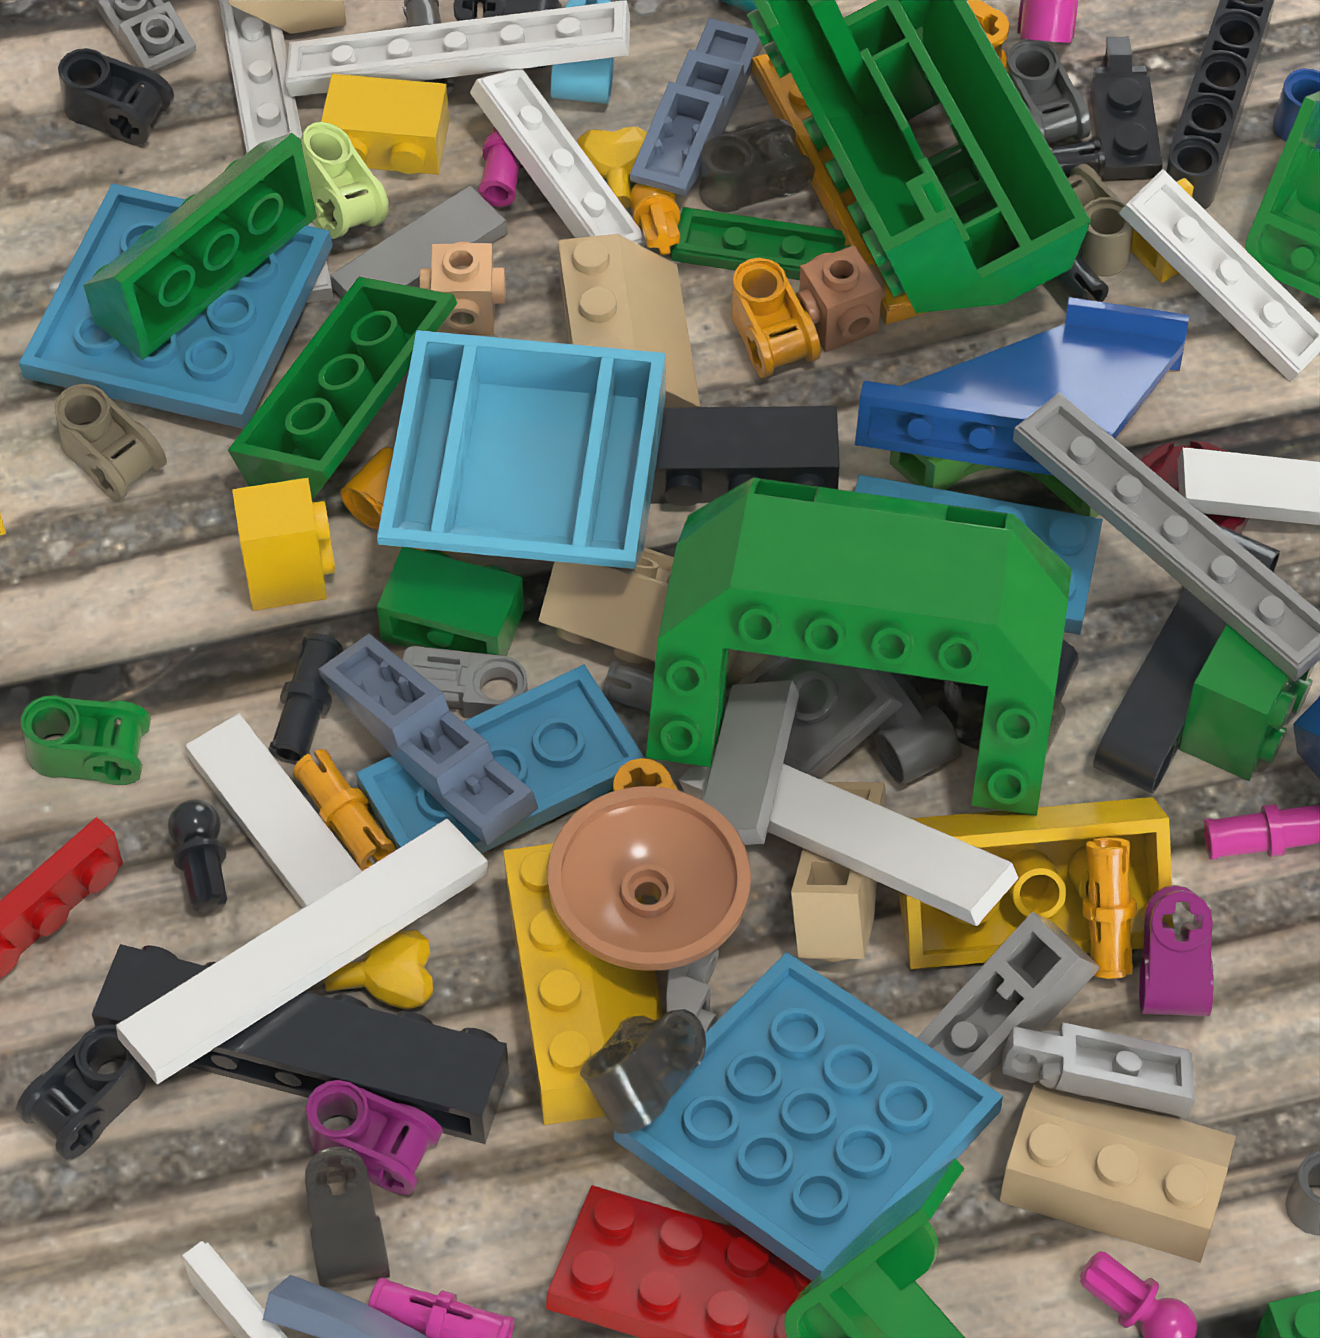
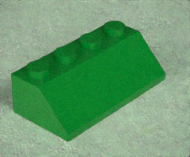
(203, 247)
(337, 383)

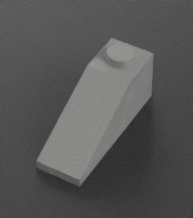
(1019, 987)

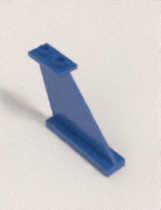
(1099, 360)

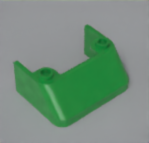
(1288, 220)
(873, 1282)

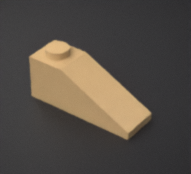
(833, 902)

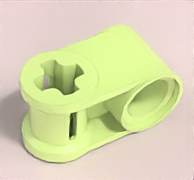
(338, 181)

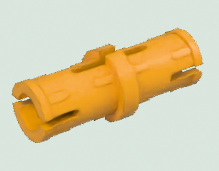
(343, 808)
(1110, 906)

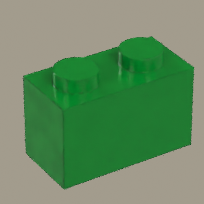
(450, 604)

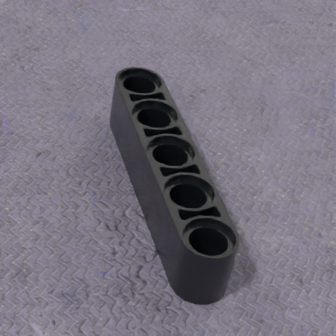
(1218, 95)
(1155, 708)

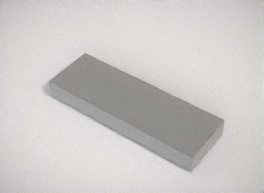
(403, 254)
(751, 755)

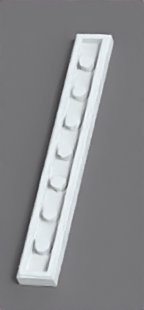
(263, 100)

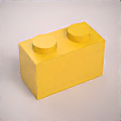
(391, 121)
(283, 543)

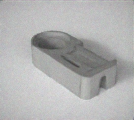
(463, 674)

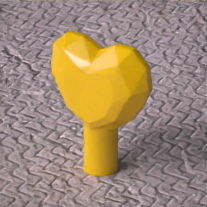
(614, 156)
(390, 971)

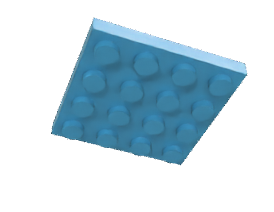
(212, 364)
(811, 1117)

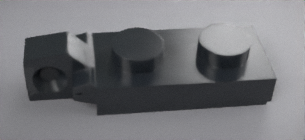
(1125, 115)

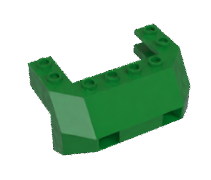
(945, 227)
(866, 589)

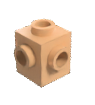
(470, 275)

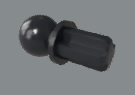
(194, 829)

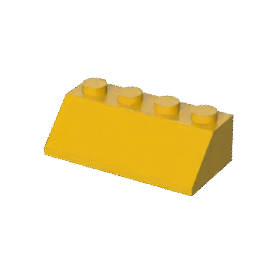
(1051, 874)
(567, 992)

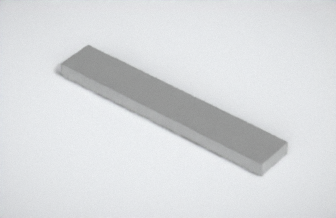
(1174, 534)

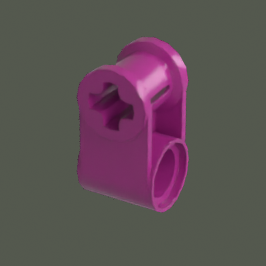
(1176, 967)
(384, 1133)

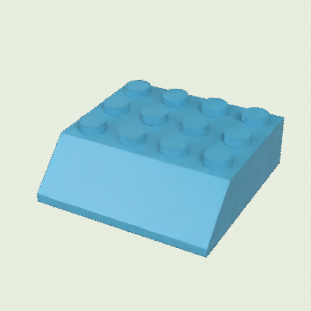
(525, 450)

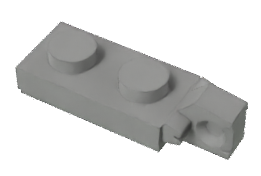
(1103, 1067)

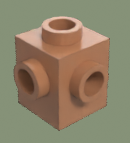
(841, 297)

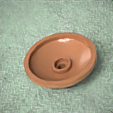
(653, 846)

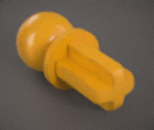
(656, 216)

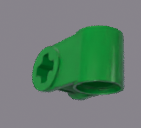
(89, 739)

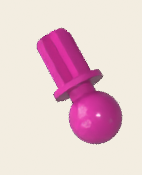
(1136, 1299)

